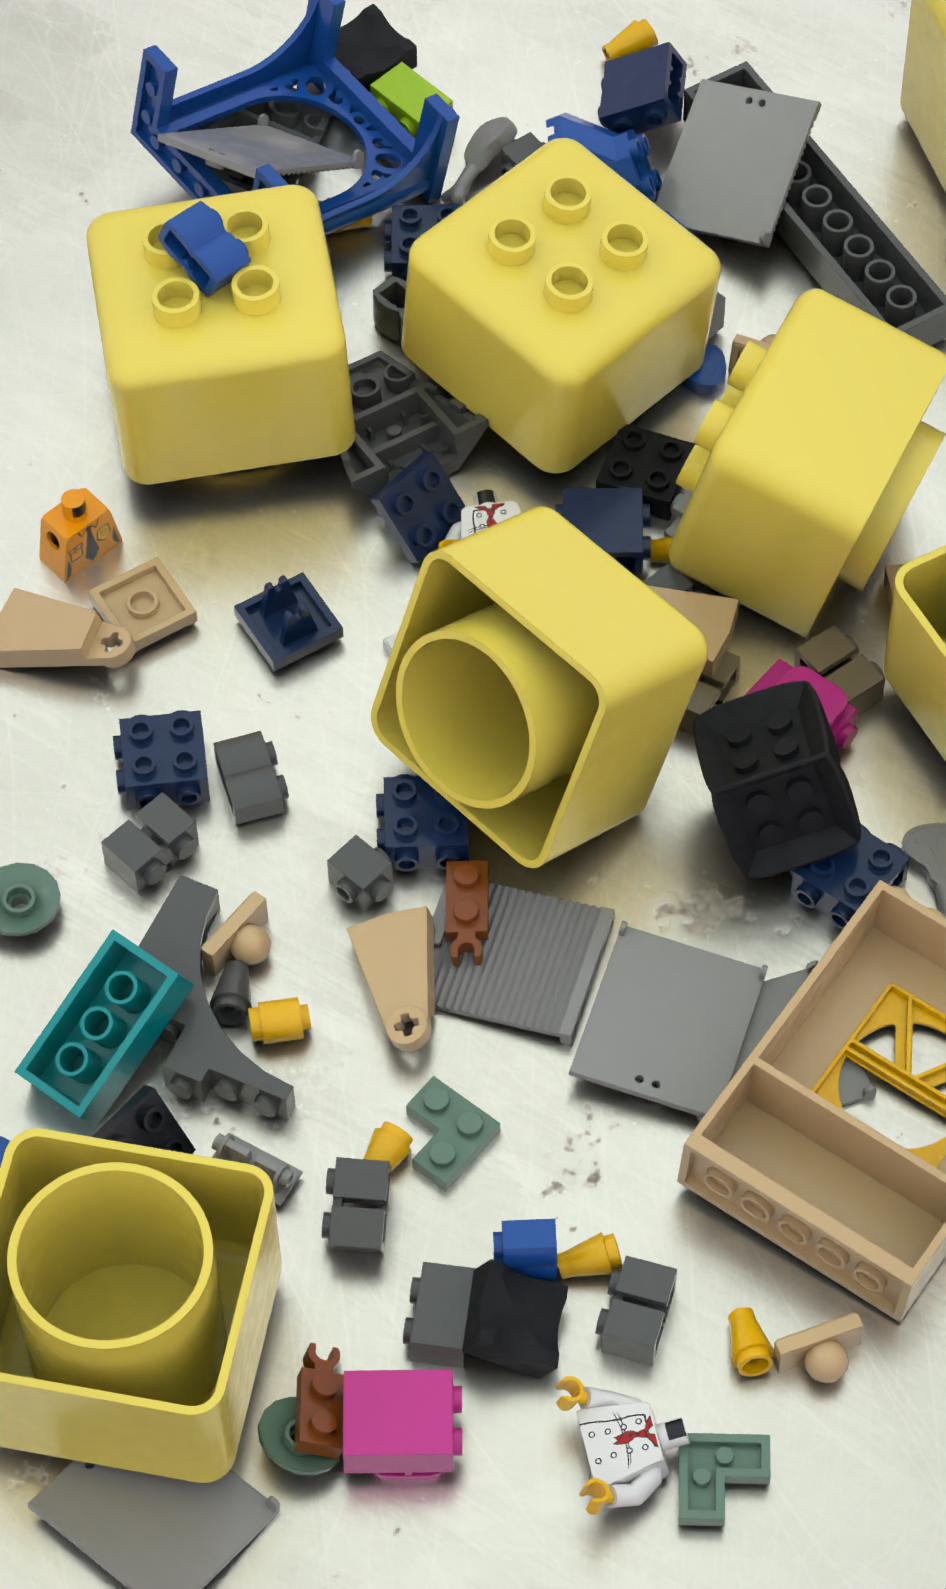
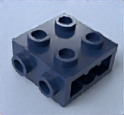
(643, 90)
(406, 226)
(612, 520)
(162, 756)
(419, 825)
(845, 879)

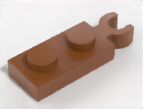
(467, 907)
(319, 1405)

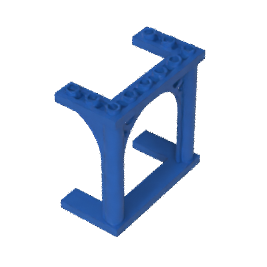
(303, 59)

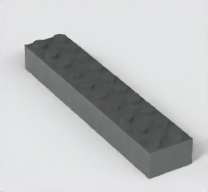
(846, 240)

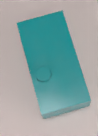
(104, 1028)

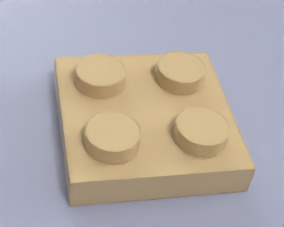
(144, 603)

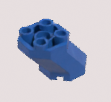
(622, 151)

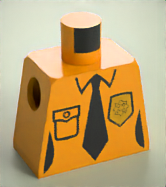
(76, 533)

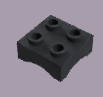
(373, 47)
(646, 462)
(514, 1319)

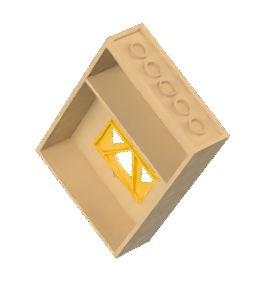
(788, 1153)

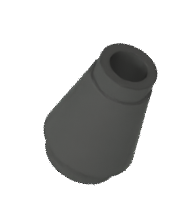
(232, 994)

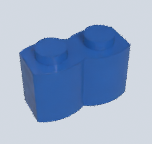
(204, 247)
(528, 1247)

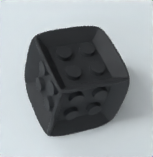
(776, 779)

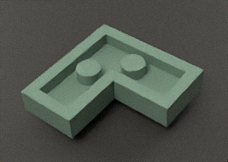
(459, 1131)
(711, 1463)

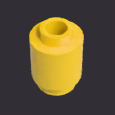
(279, 1020)

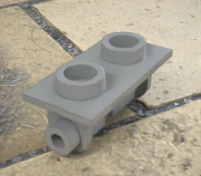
(281, 1173)

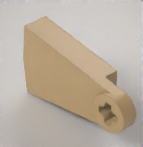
(711, 614)
(58, 634)
(399, 969)

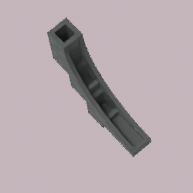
(203, 1052)

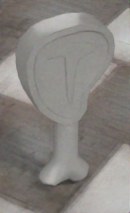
(478, 154)
(927, 854)

